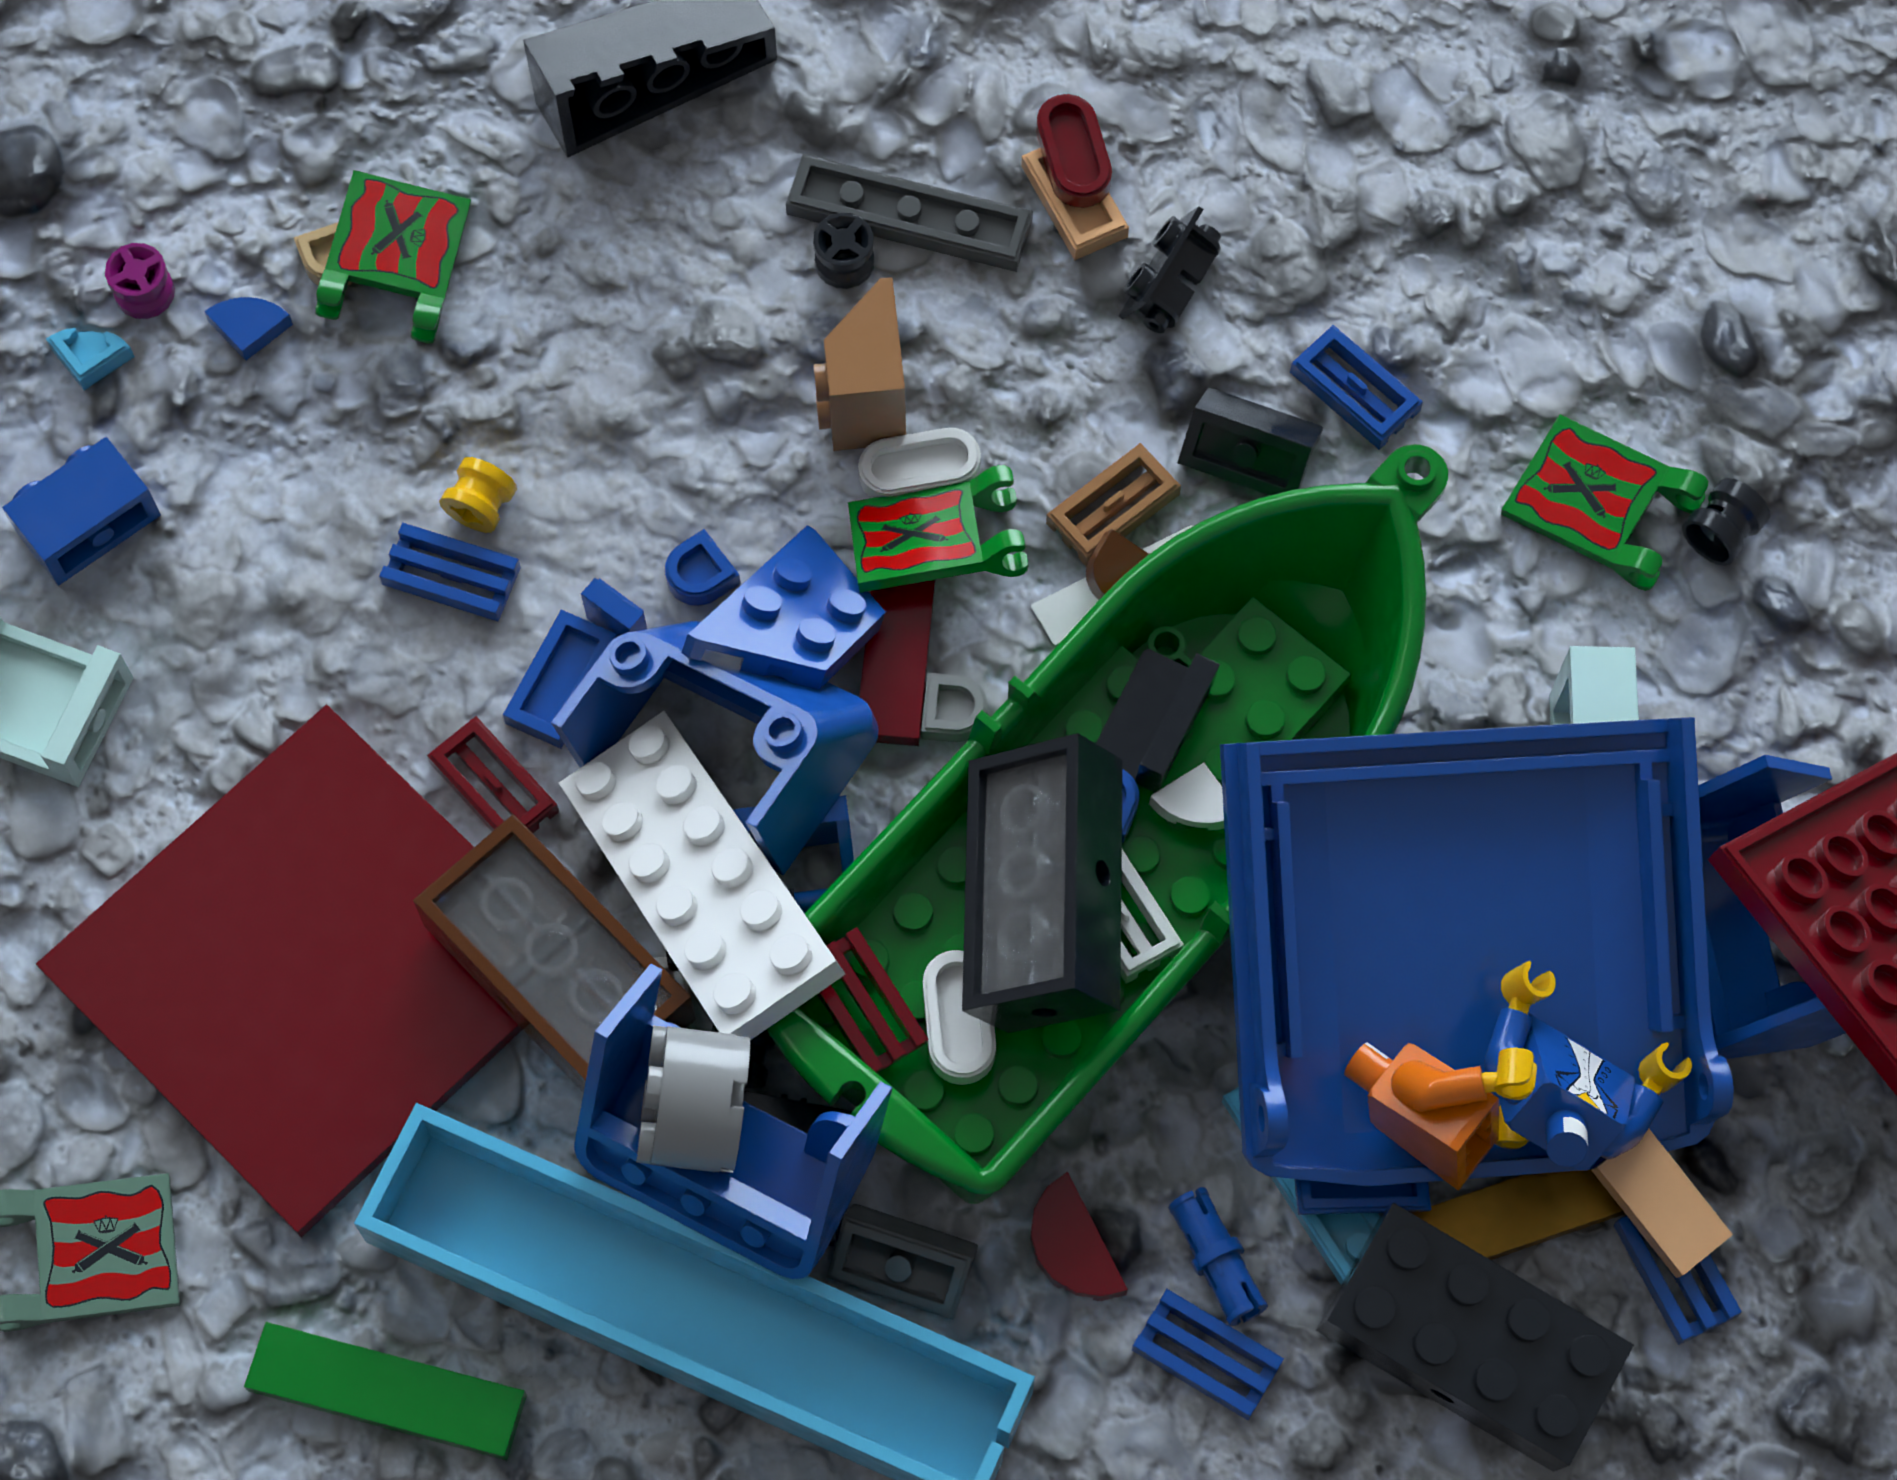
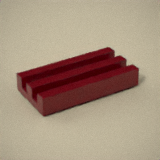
(456, 744)
(889, 994)

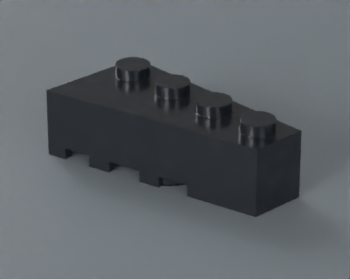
(642, 63)

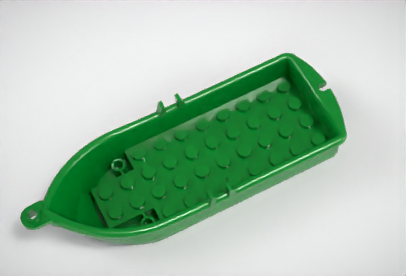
(1315, 635)

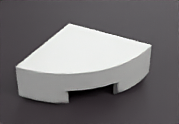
(1192, 800)

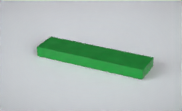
(386, 1391)

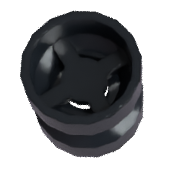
(1729, 518)

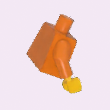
(1441, 1112)

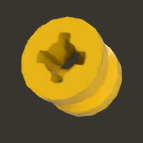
(478, 494)

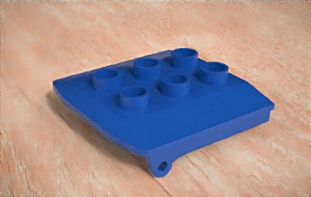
(1415, 870)

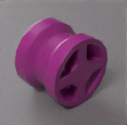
(139, 265)

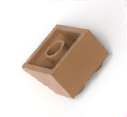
(862, 375)

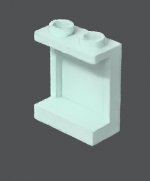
(56, 702)

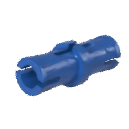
(1217, 1256)

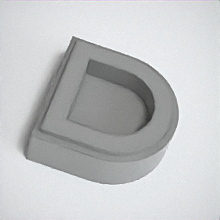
(951, 707)

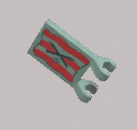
(97, 1250)

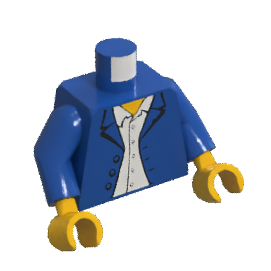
(1579, 1099)

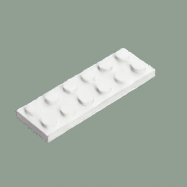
(701, 880)

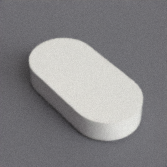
(918, 462)
(958, 1043)

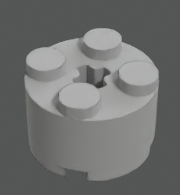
(693, 1099)

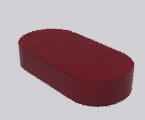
(1074, 150)

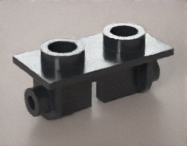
(1155, 287)

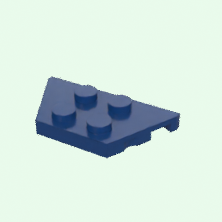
(792, 616)

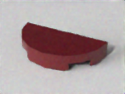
(1070, 1246)

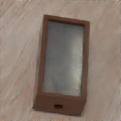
(541, 944)

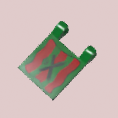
(396, 242)
(1594, 494)
(935, 533)

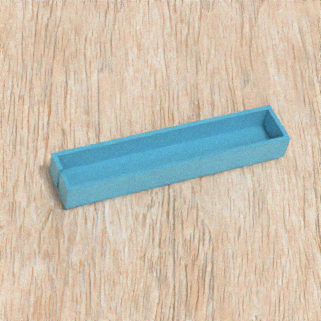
(691, 1306)

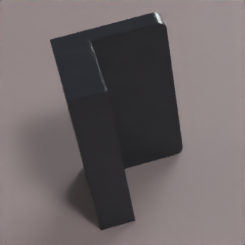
(1248, 443)
(1156, 715)

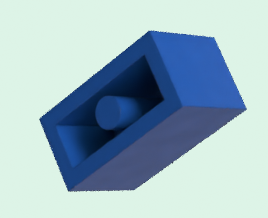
(81, 510)

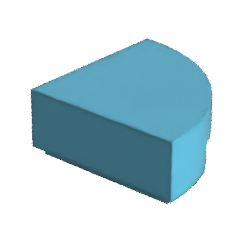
(89, 354)

